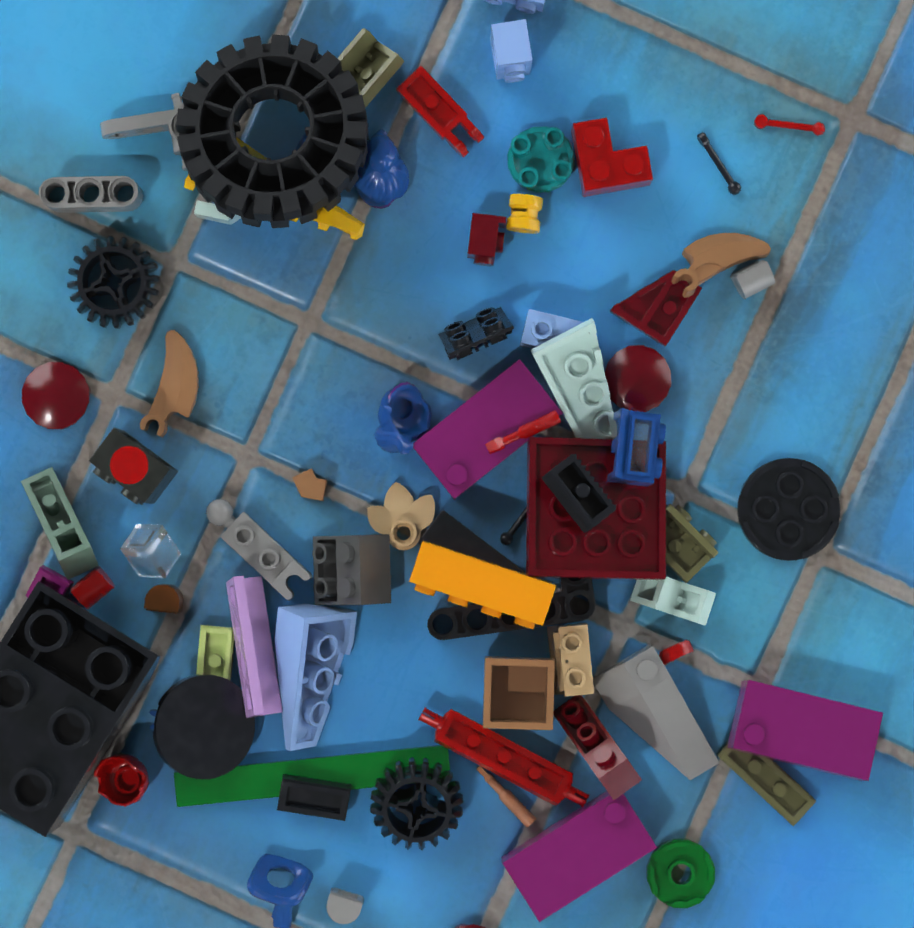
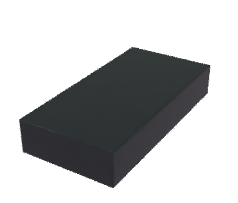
(314, 797)

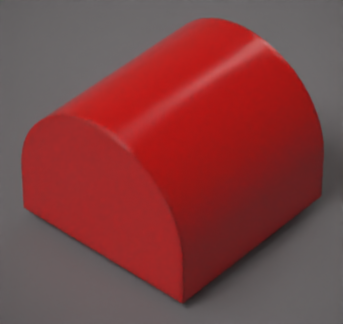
(92, 587)

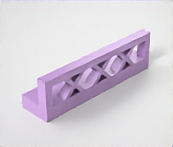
(253, 646)

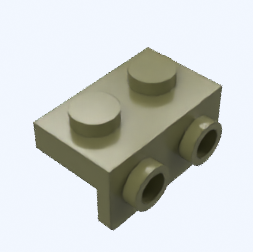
(369, 64)
(685, 546)

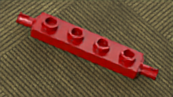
(503, 757)

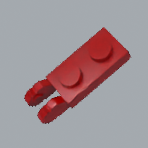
(437, 109)

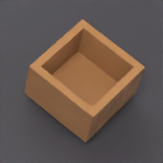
(518, 693)

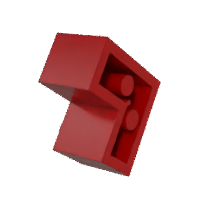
(602, 168)

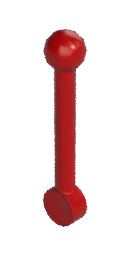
(762, 121)

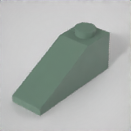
(60, 523)

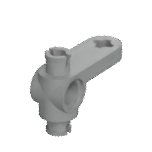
(146, 124)

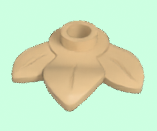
(402, 511)

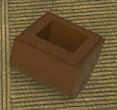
(165, 599)

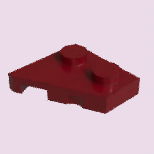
(657, 308)

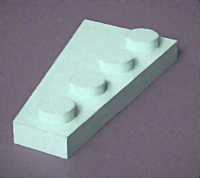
(578, 381)

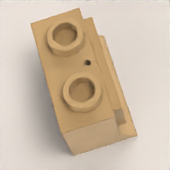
(572, 658)

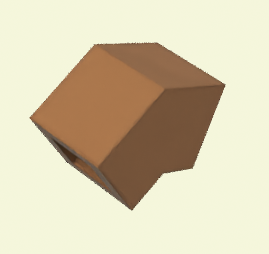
(310, 486)

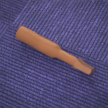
(509, 799)

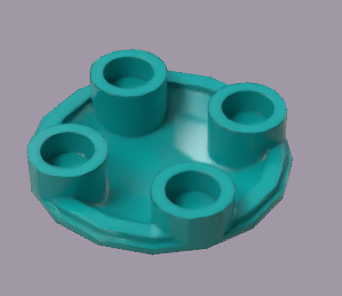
(541, 159)

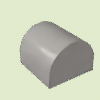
(753, 278)
(344, 906)

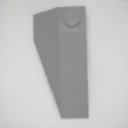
(652, 706)

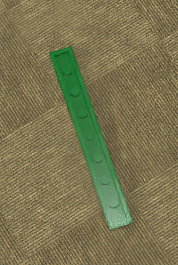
(265, 779)

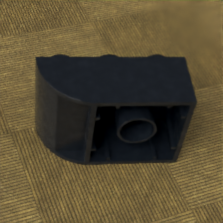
(62, 703)

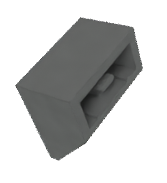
(352, 569)

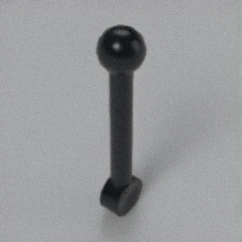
(733, 186)
(507, 537)

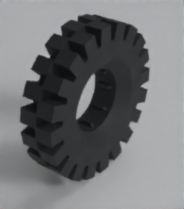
(285, 186)

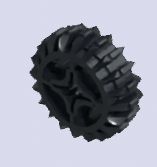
(100, 286)
(443, 811)

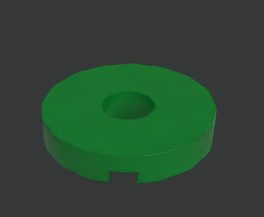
(675, 893)

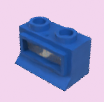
(637, 448)

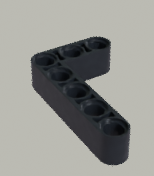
(561, 614)

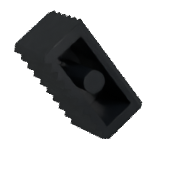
(579, 493)

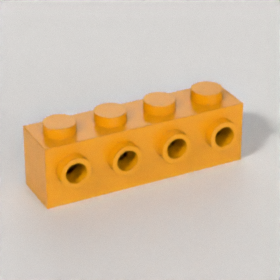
(482, 583)

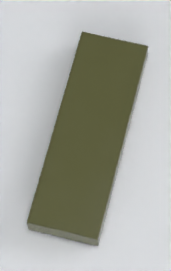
(770, 783)

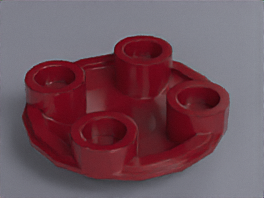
(638, 378)
(55, 395)

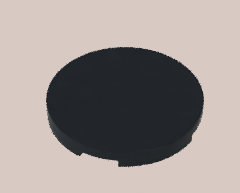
(788, 509)
(203, 727)

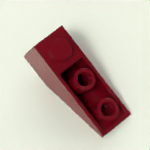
(597, 746)

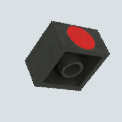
(132, 466)

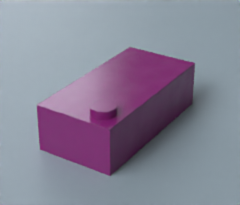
(457, 444)
(805, 730)
(577, 853)

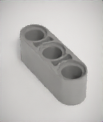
(76, 186)

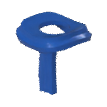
(284, 897)

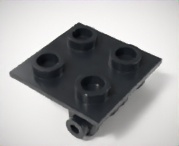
(488, 325)

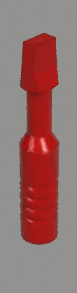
(524, 431)

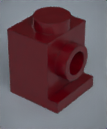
(485, 238)

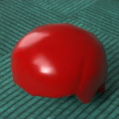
(122, 779)

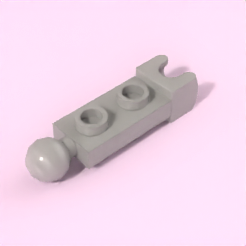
(257, 547)

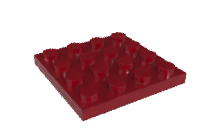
(621, 546)

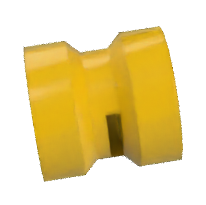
(524, 213)

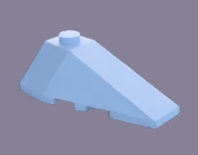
(308, 657)

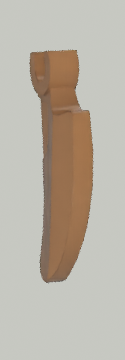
(715, 254)
(177, 385)

